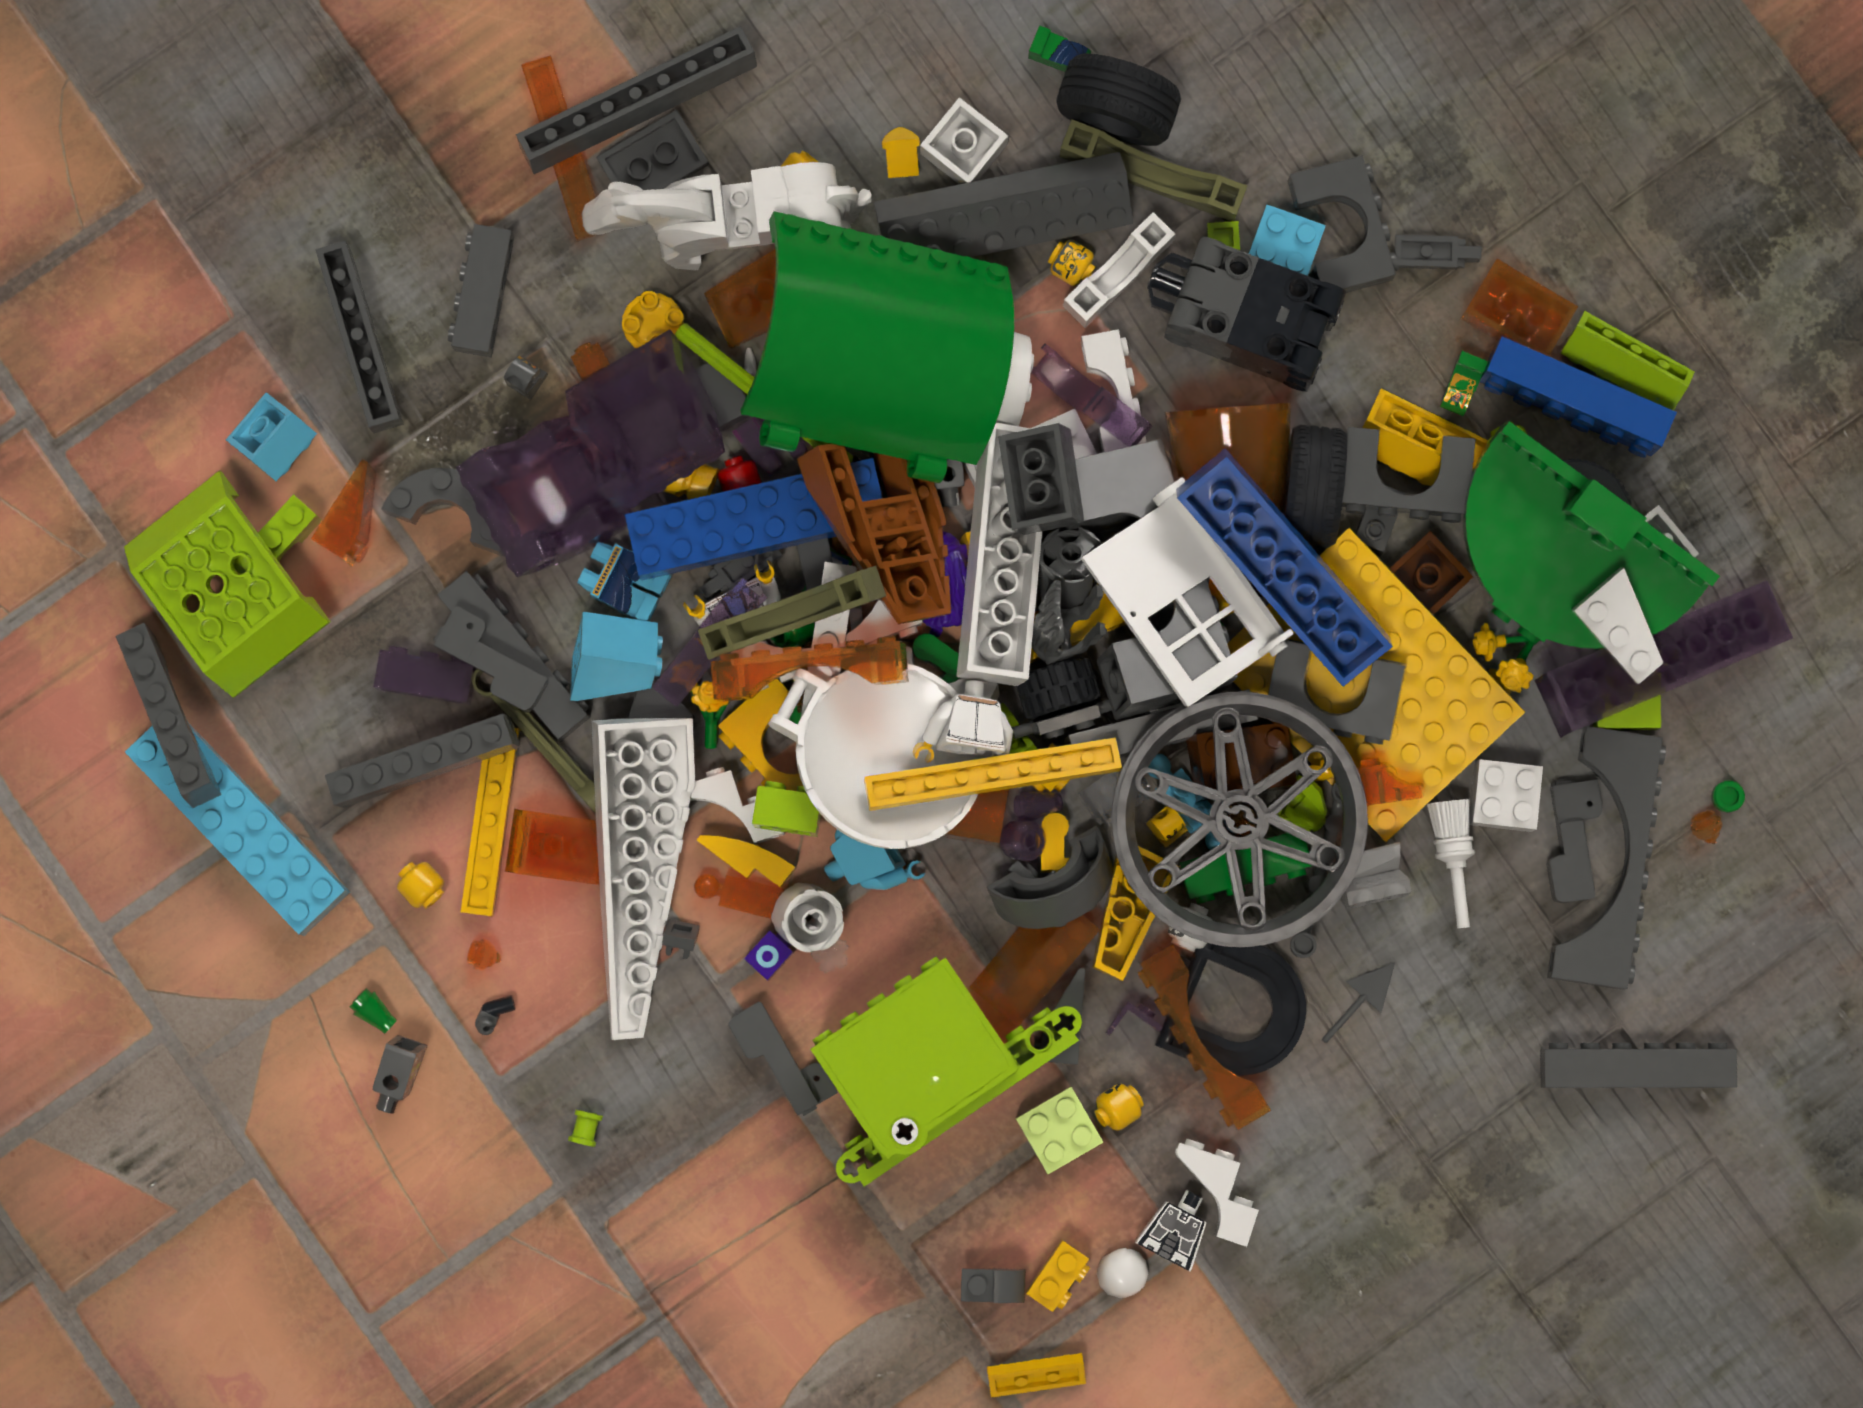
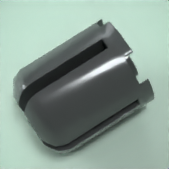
(1062, 561)

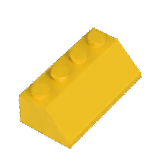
(1413, 437)

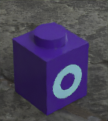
(769, 955)

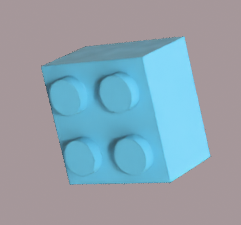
(1287, 239)

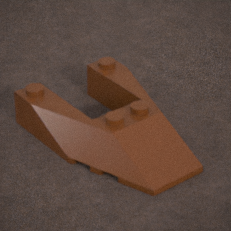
(893, 533)

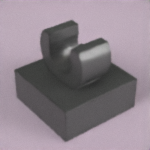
(681, 936)

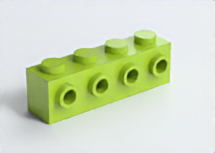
(1627, 361)

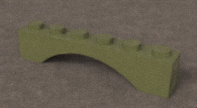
(1188, 186)
(792, 612)

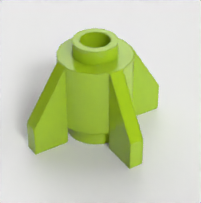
(1306, 809)

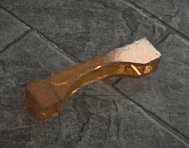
(745, 677)
(1169, 979)

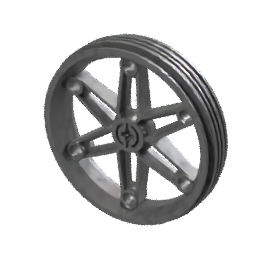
(1348, 854)

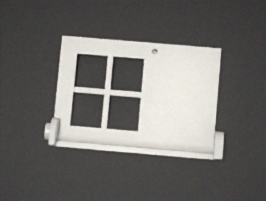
(1159, 563)

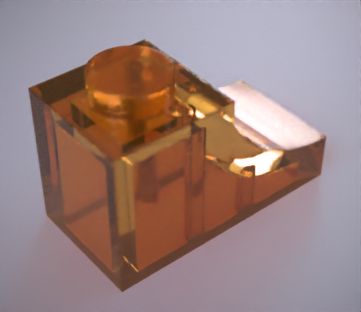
(1383, 786)

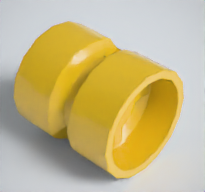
(696, 485)

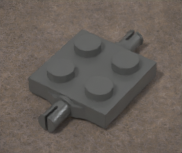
(1053, 725)

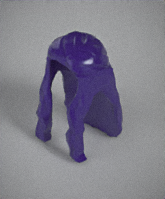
(956, 570)

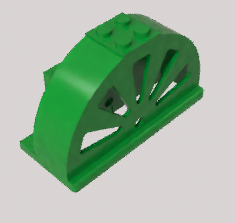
(1552, 536)

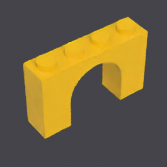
(746, 732)

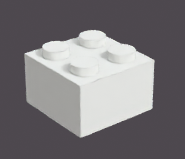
(963, 143)
(1505, 795)

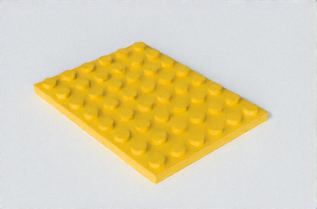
(1447, 698)

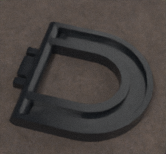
(1286, 1018)

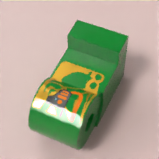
(1463, 383)

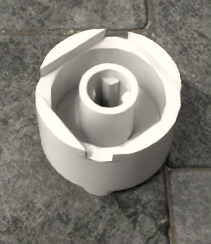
(795, 905)

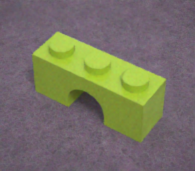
(287, 527)

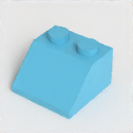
(271, 436)

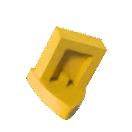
(901, 153)

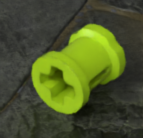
(585, 1128)

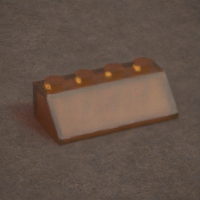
(1031, 966)

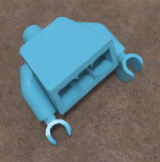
(867, 864)

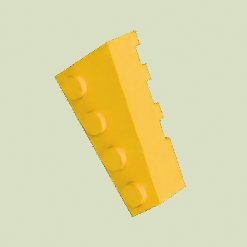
(1125, 920)

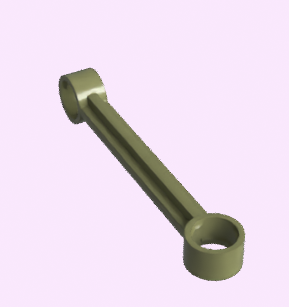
(546, 746)

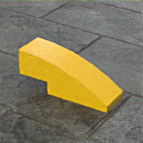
(748, 857)

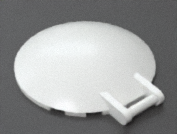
(868, 731)

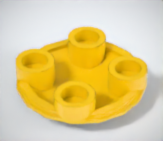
(650, 317)

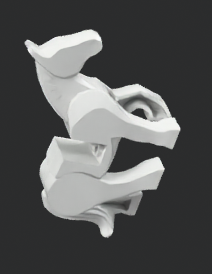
(706, 216)

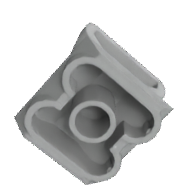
(1377, 878)

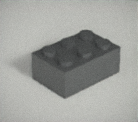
(1041, 479)

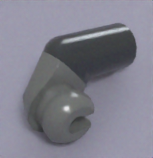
(490, 1014)

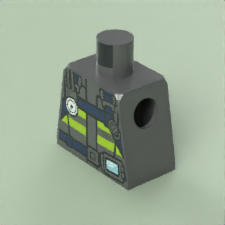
(401, 1059)

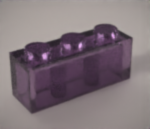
(424, 676)

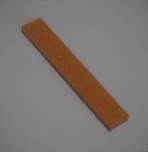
(571, 172)

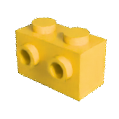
(1057, 1276)

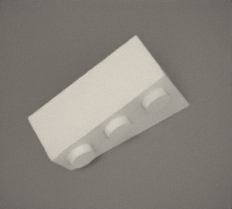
(1619, 625)

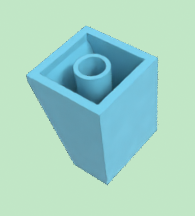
(614, 656)

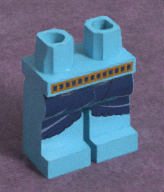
(616, 580)

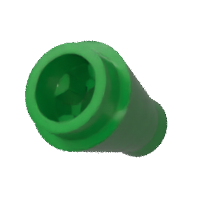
(372, 1010)

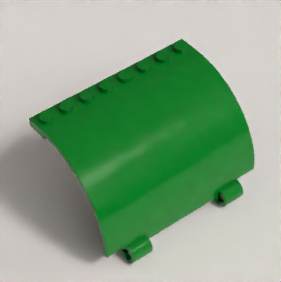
(882, 347)

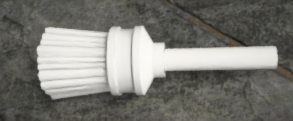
(1453, 847)

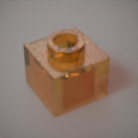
(589, 359)

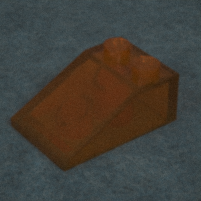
(745, 301)
(348, 522)
(553, 847)

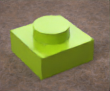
(1225, 232)

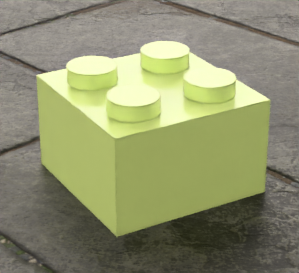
(1059, 1130)

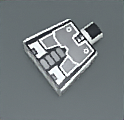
(1175, 1231)

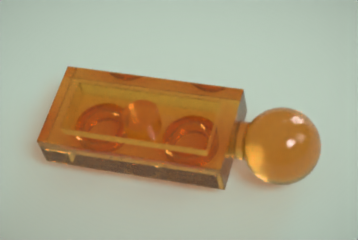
(739, 894)

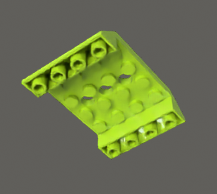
(255, 616)

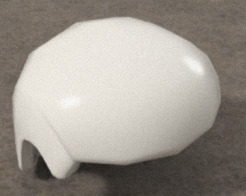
(1122, 1273)

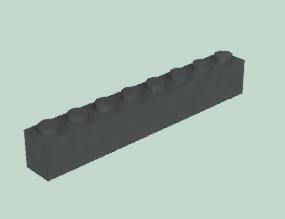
(637, 100)

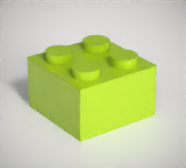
(785, 810)

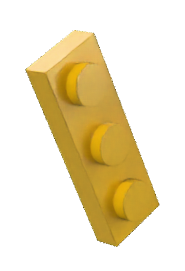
(1036, 1375)

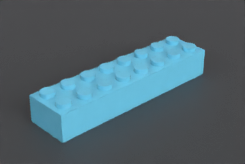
(250, 837)

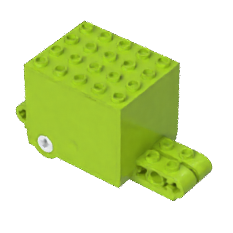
(926, 1063)

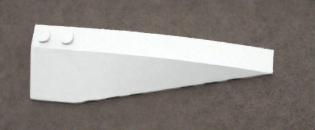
(641, 813)

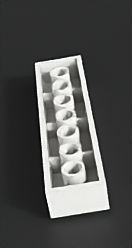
(998, 580)

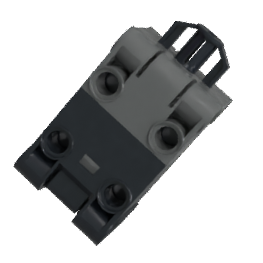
(1248, 311)

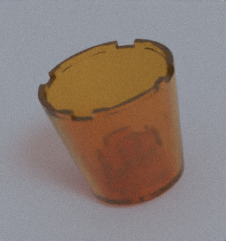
(1251, 434)

